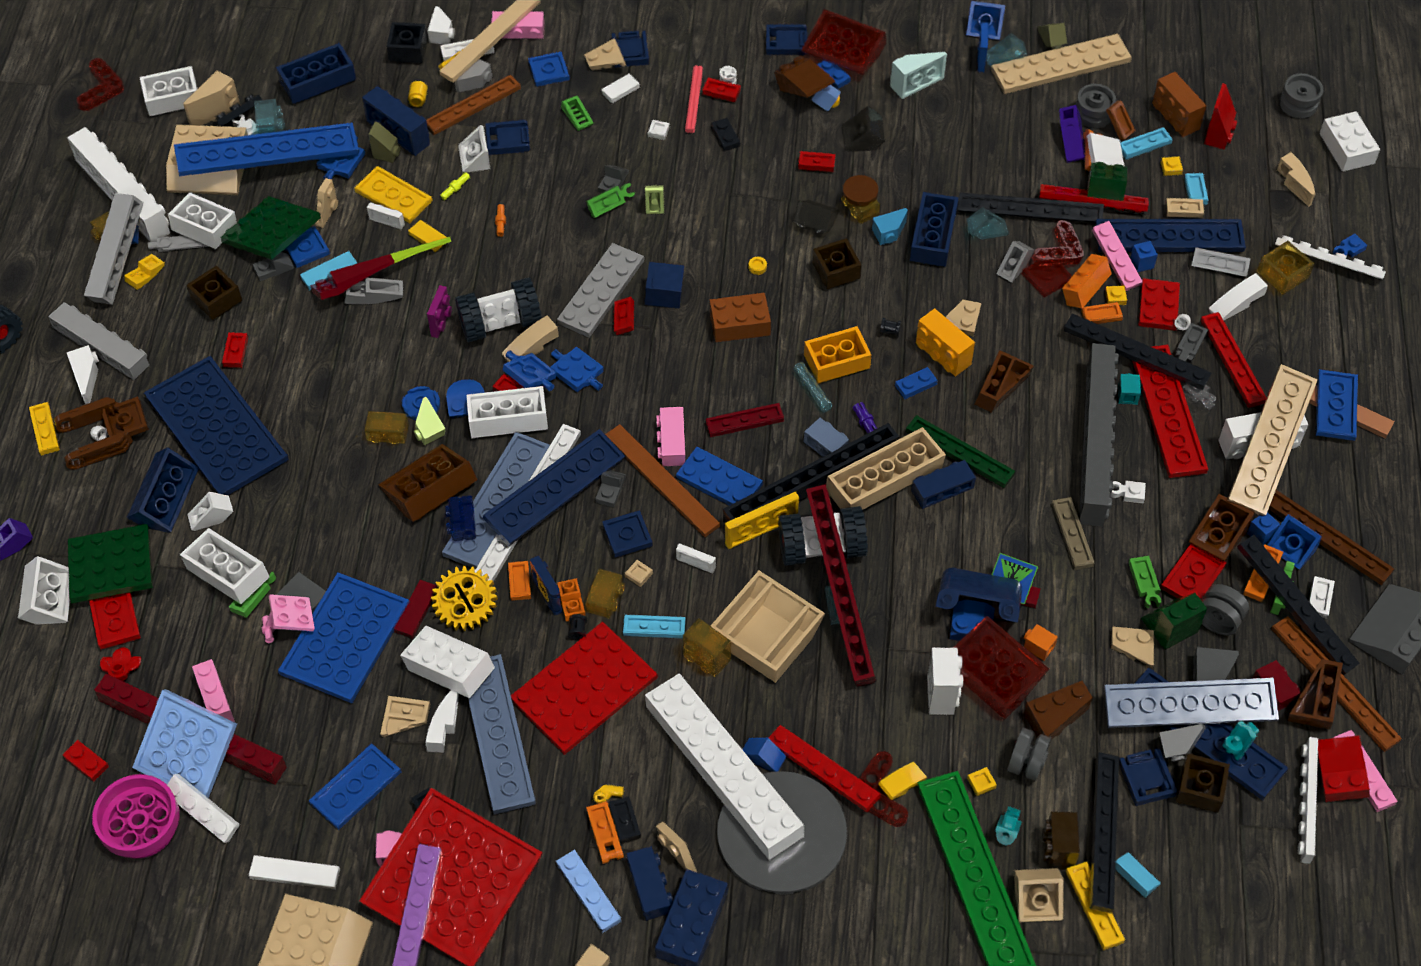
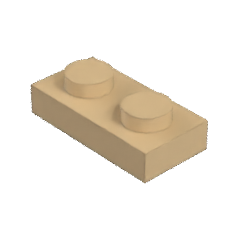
(1184, 208)

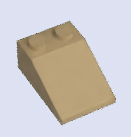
(211, 99)

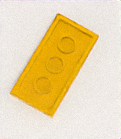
(393, 193)
(759, 520)

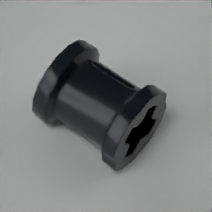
(890, 327)
(577, 626)

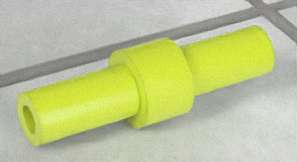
(454, 186)

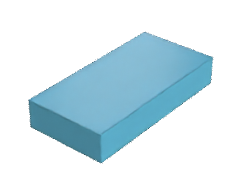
(1196, 187)

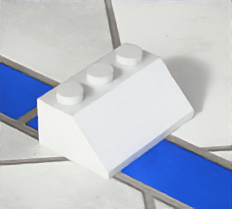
(44, 592)

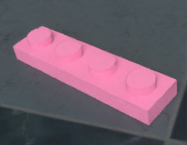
(1117, 256)
(1380, 794)

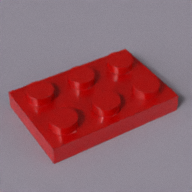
(1159, 304)
(1193, 573)
(114, 620)

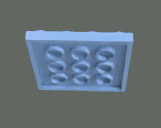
(184, 742)

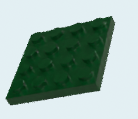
(270, 227)
(109, 563)

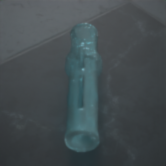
(809, 381)

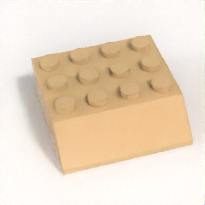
(219, 182)
(768, 625)
(315, 935)

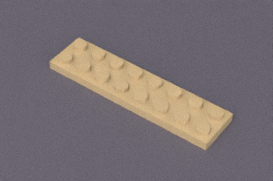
(1061, 63)
(1272, 440)

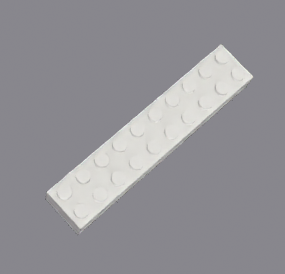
(725, 766)

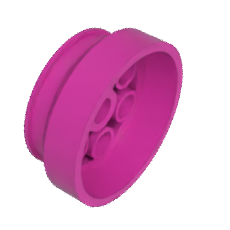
(135, 792)

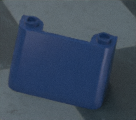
(982, 586)

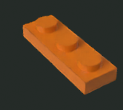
(1256, 585)

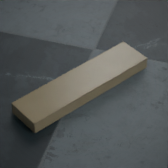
(1073, 533)

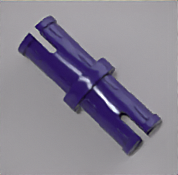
(865, 419)

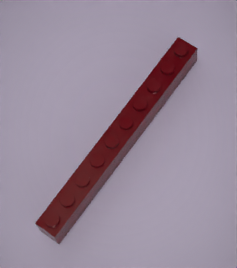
(841, 586)
(142, 705)

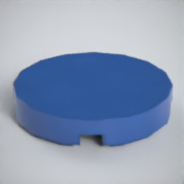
(412, 401)

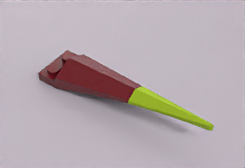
(346, 277)

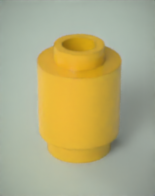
(417, 93)

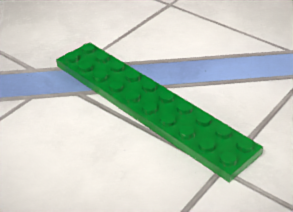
(974, 872)

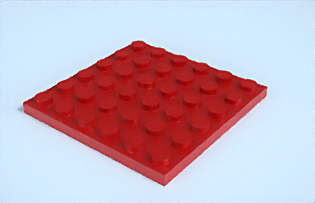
(474, 881)

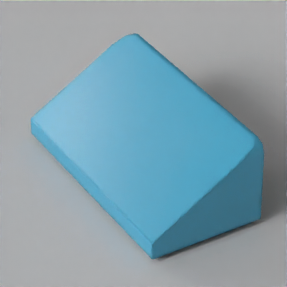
(1136, 874)

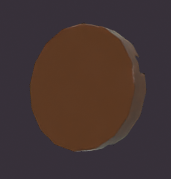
(860, 190)

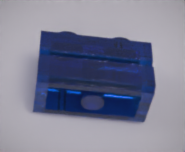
(461, 518)

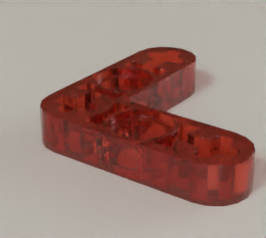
(105, 86)
(1046, 255)
(884, 770)

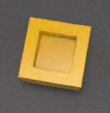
(1171, 166)
(1116, 294)
(981, 781)

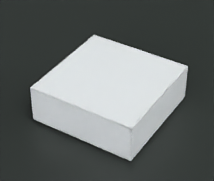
(658, 129)

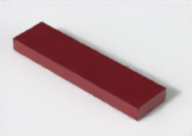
(744, 420)

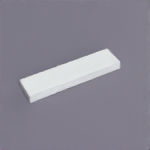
(294, 872)

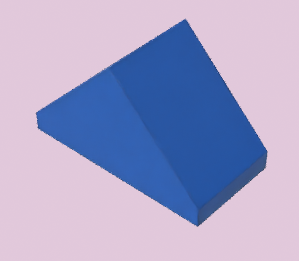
(764, 753)

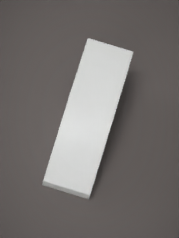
(1239, 297)
(442, 723)

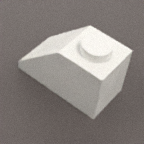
(440, 28)
(210, 511)

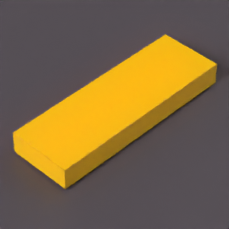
(44, 428)

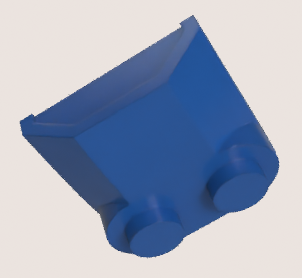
(968, 615)

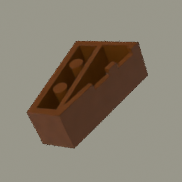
(1002, 380)
(1319, 697)
(1058, 709)

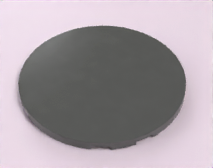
(804, 862)

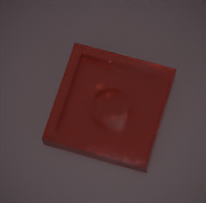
(1047, 278)

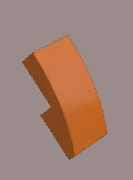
(571, 598)

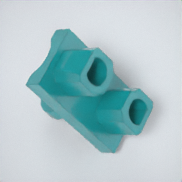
(1240, 739)
(1008, 826)

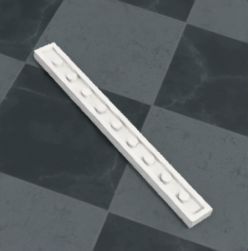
(499, 550)

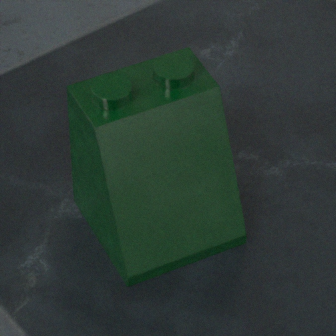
(1176, 620)

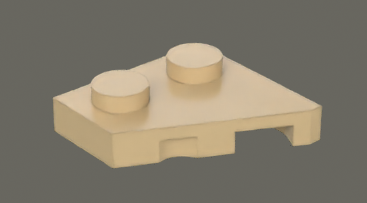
(605, 56)
(326, 201)
(965, 316)
(1134, 644)
(403, 715)
(676, 846)

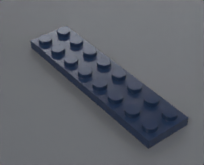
(1179, 234)
(553, 487)
(1254, 771)

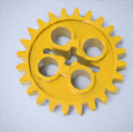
(448, 606)

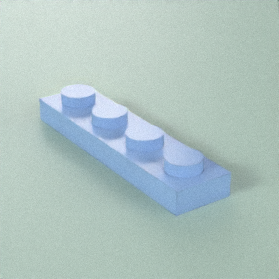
(588, 891)

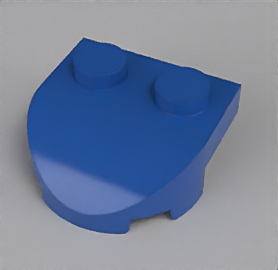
(457, 396)

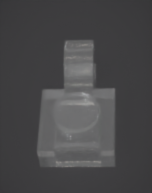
(1203, 395)

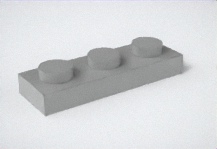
(1220, 261)

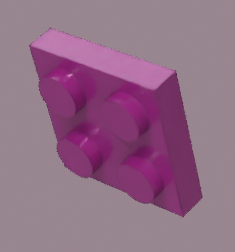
(439, 311)

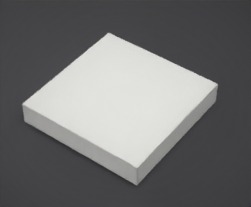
(1104, 149)

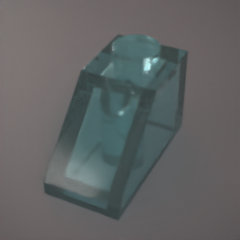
(1006, 50)
(986, 225)

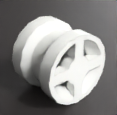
(728, 74)

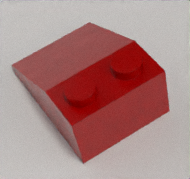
(1222, 121)
(1343, 769)

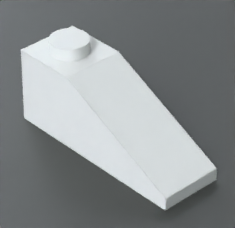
(85, 370)

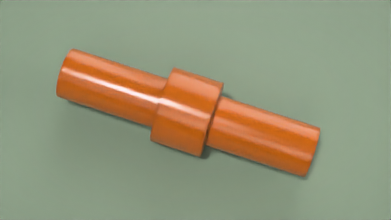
(500, 220)

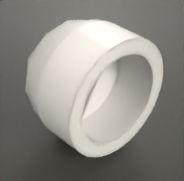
(1180, 322)
(99, 433)

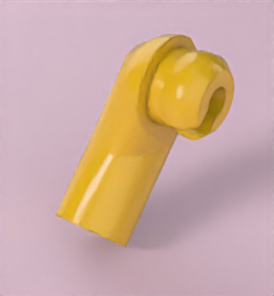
(607, 792)

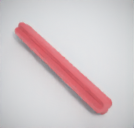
(694, 99)

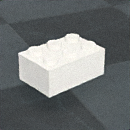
(168, 90)
(1349, 141)
(201, 220)
(944, 681)

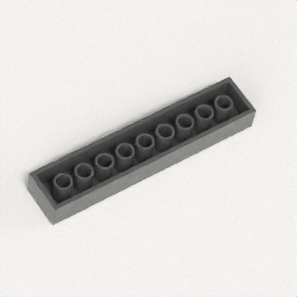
(1098, 435)

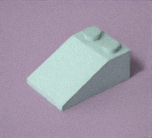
(917, 72)

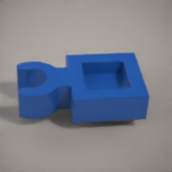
(1352, 245)

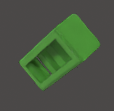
(575, 102)

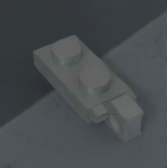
(1191, 342)

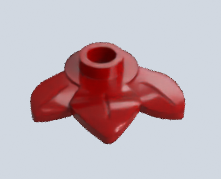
(120, 663)

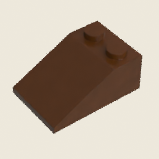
(802, 77)
(1222, 528)

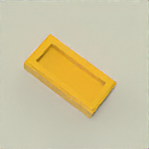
(425, 234)

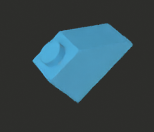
(889, 226)

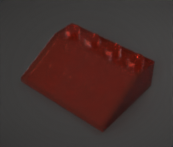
(845, 42)
(998, 667)

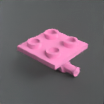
(288, 614)

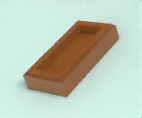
(1120, 120)

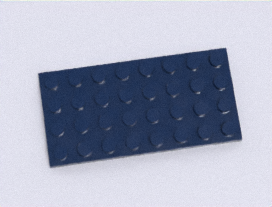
(216, 426)

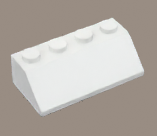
(506, 412)

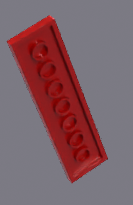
(1171, 421)

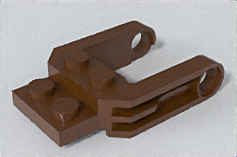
(121, 422)

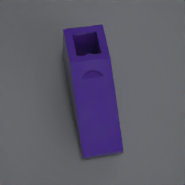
(1072, 133)

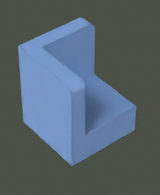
(826, 97)

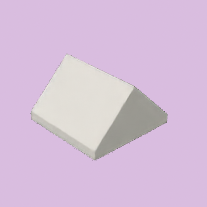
(474, 152)

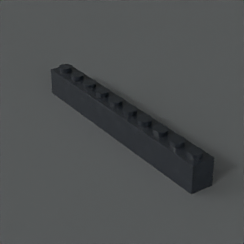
(815, 473)

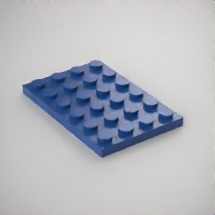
(348, 637)

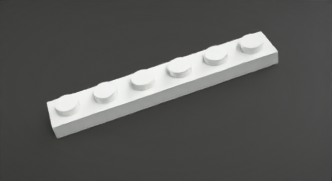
(1338, 259)
(1308, 806)

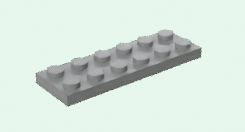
(600, 290)

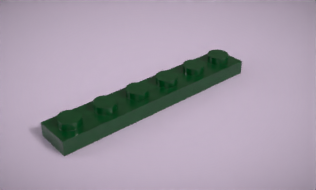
(960, 451)

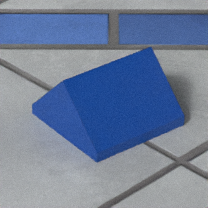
(986, 13)
(1295, 541)

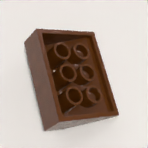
(440, 475)

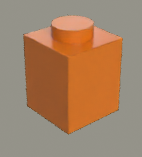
(1040, 642)

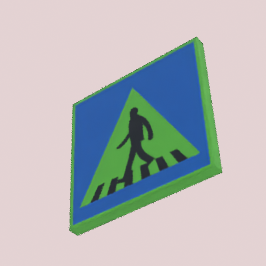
(1016, 569)

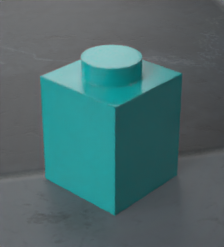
(1129, 389)

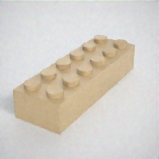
(885, 471)

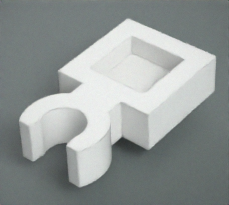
(249, 124)
(1131, 491)

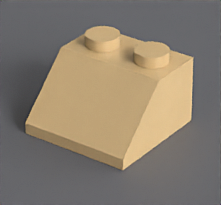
(1039, 895)

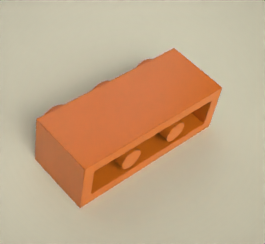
(1086, 281)

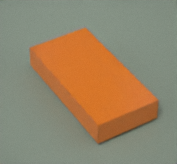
(1103, 313)
(519, 580)

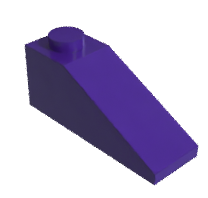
(13, 537)

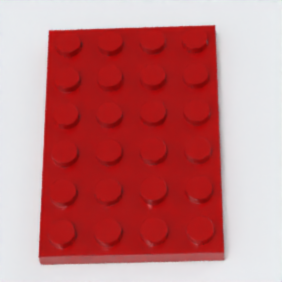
(583, 687)

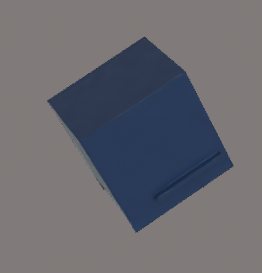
(664, 285)

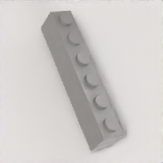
(113, 248)
(106, 344)

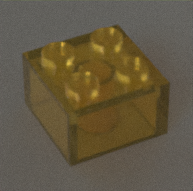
(1285, 267)
(706, 647)

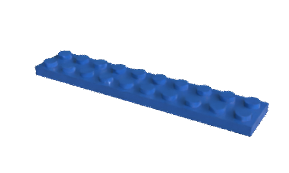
(266, 149)

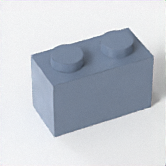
(824, 438)

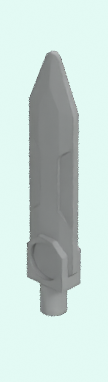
(174, 243)

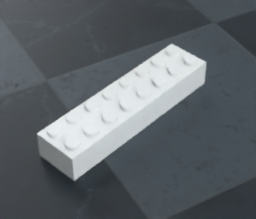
(114, 178)

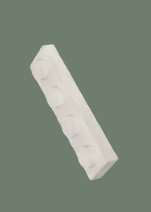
(202, 808)

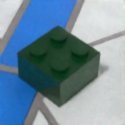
(1107, 181)

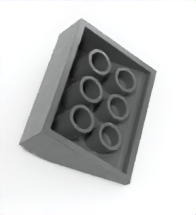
(1392, 628)

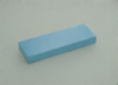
(1145, 143)
(321, 271)
(654, 626)

